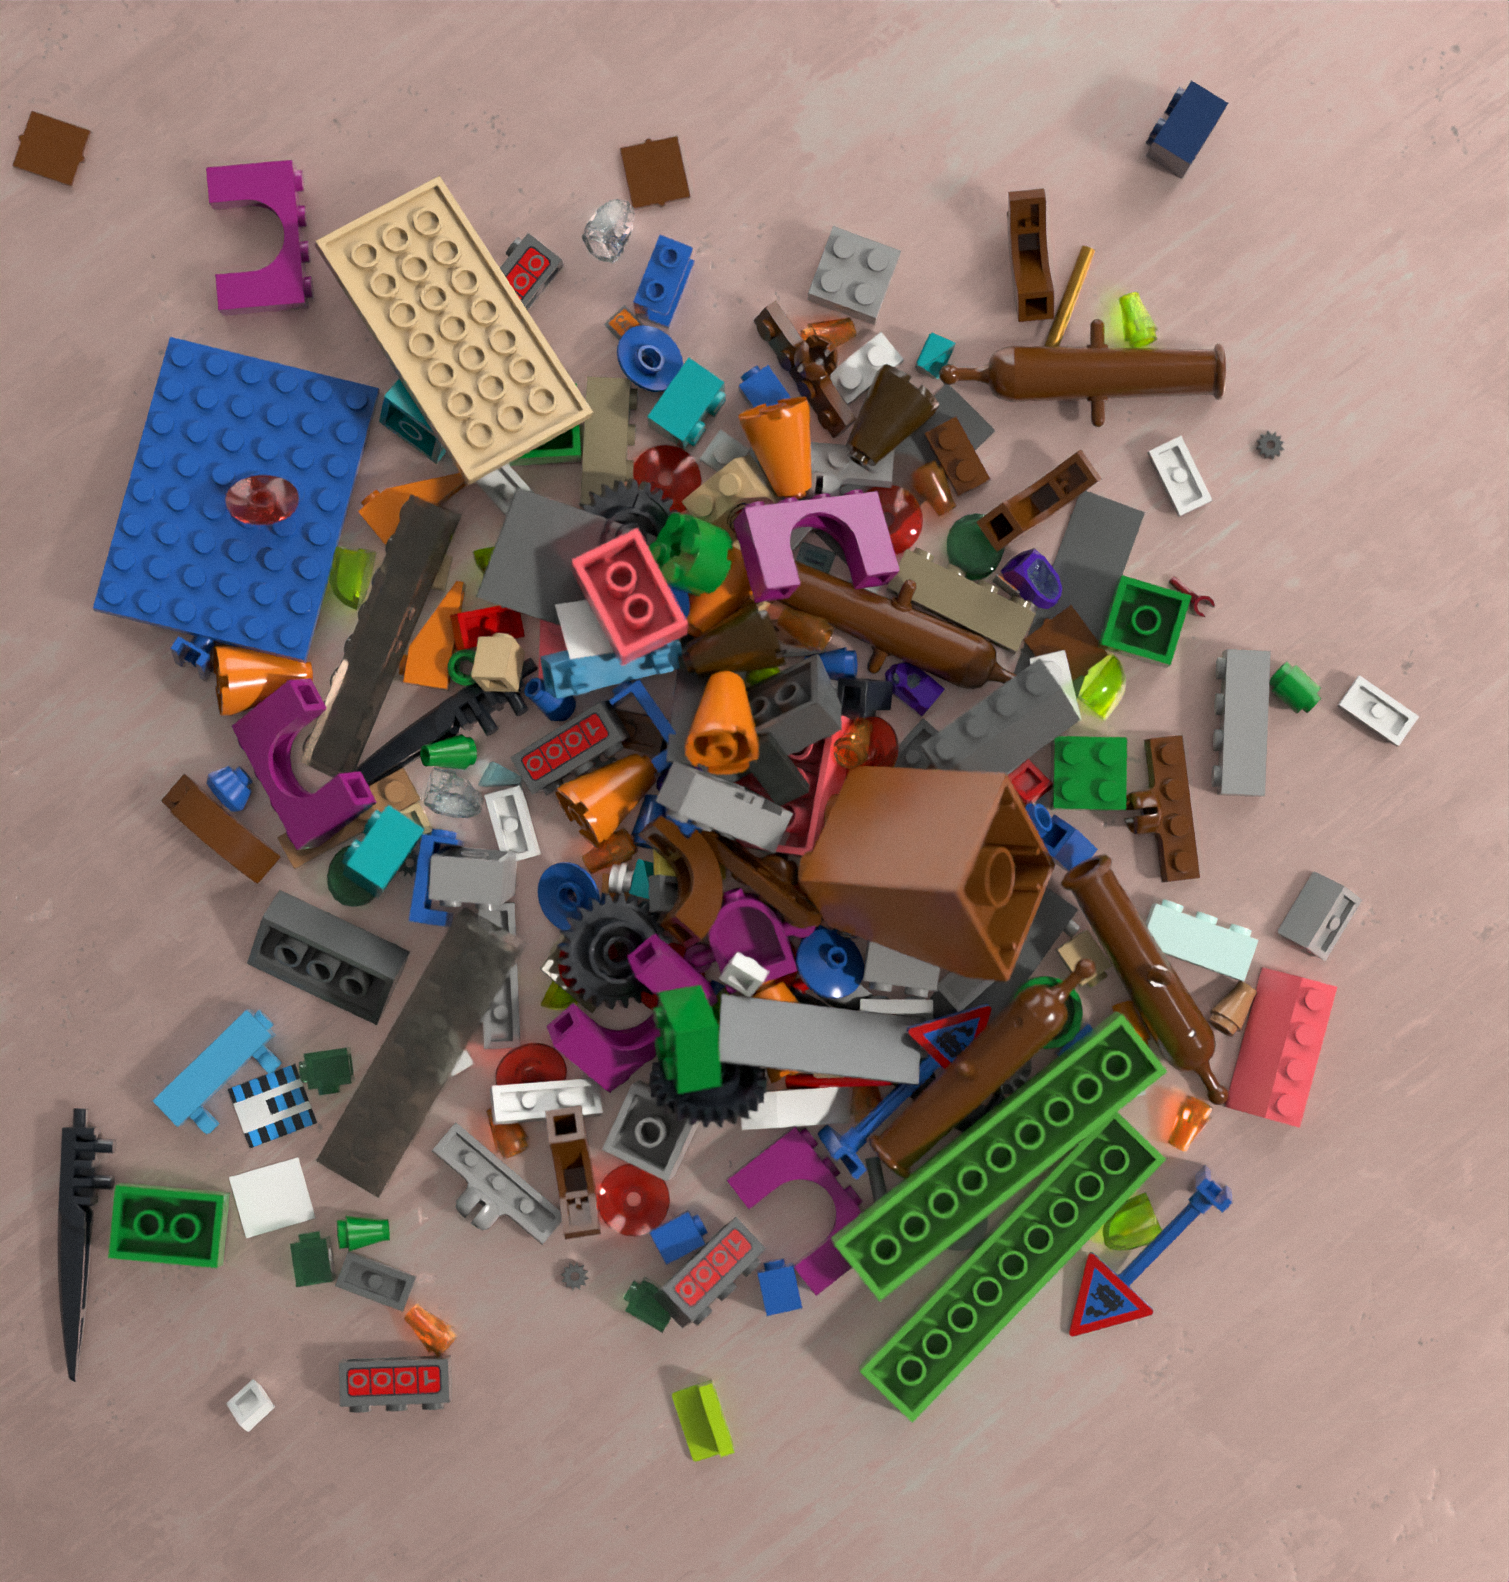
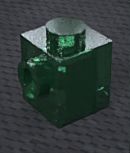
(327, 1070)

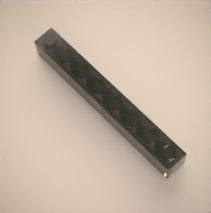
(380, 636)

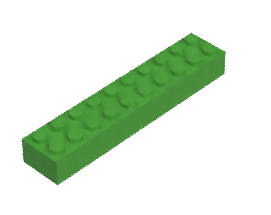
(998, 1155)
(1010, 1265)

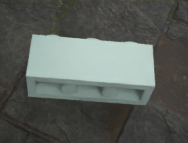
(1201, 940)

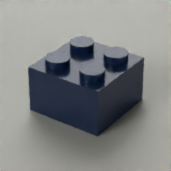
(1189, 124)

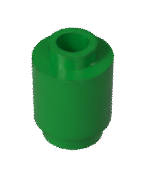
(1295, 688)

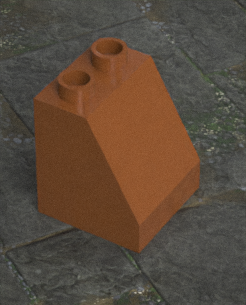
(930, 866)

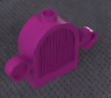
(751, 930)

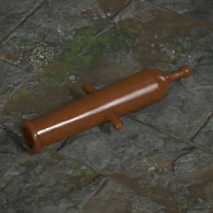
(1096, 373)
(897, 629)
(1145, 972)
(978, 1071)

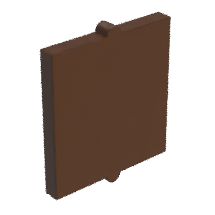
(52, 148)
(655, 172)
(1071, 634)

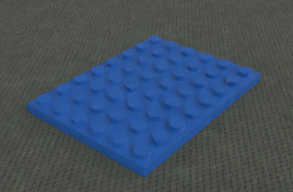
(176, 546)

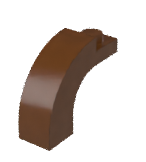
(1029, 255)
(1039, 501)
(220, 829)
(697, 878)
(573, 1171)

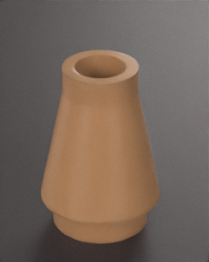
(1232, 1010)

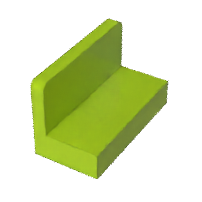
(703, 1421)

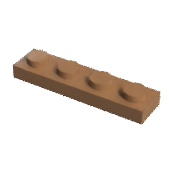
(392, 790)

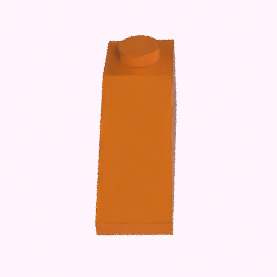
(383, 508)
(434, 645)

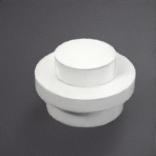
(620, 878)

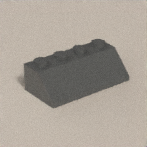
(794, 707)
(1004, 725)
(327, 957)

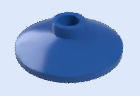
(655, 349)
(557, 892)
(821, 972)

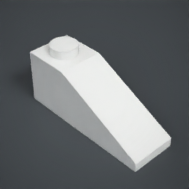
(800, 1108)

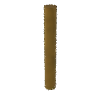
(1070, 296)

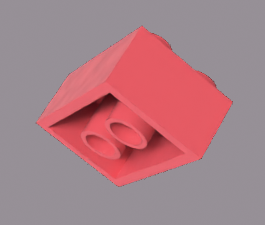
(629, 597)

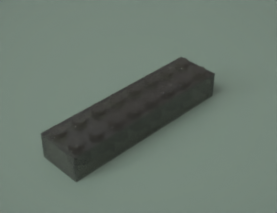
(421, 1051)

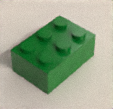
(169, 1225)

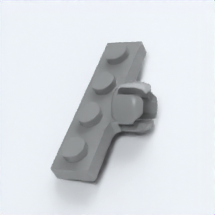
(834, 468)
(502, 1023)
(495, 1187)

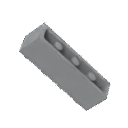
(1242, 723)

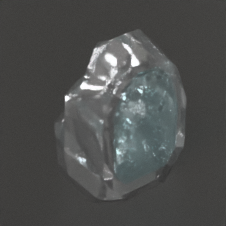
(609, 230)
(452, 795)

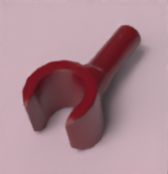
(1177, 584)

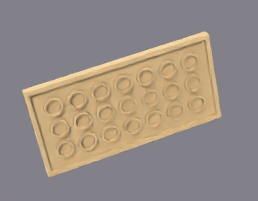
(453, 329)

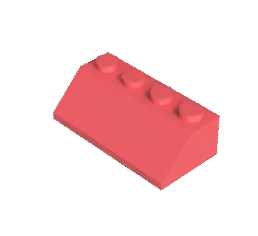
(1280, 1047)

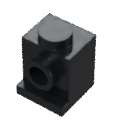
(864, 696)

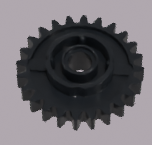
(631, 507)
(589, 944)
(739, 1093)

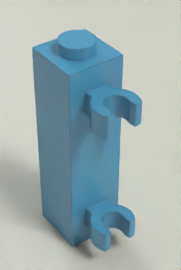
(581, 675)
(215, 1067)

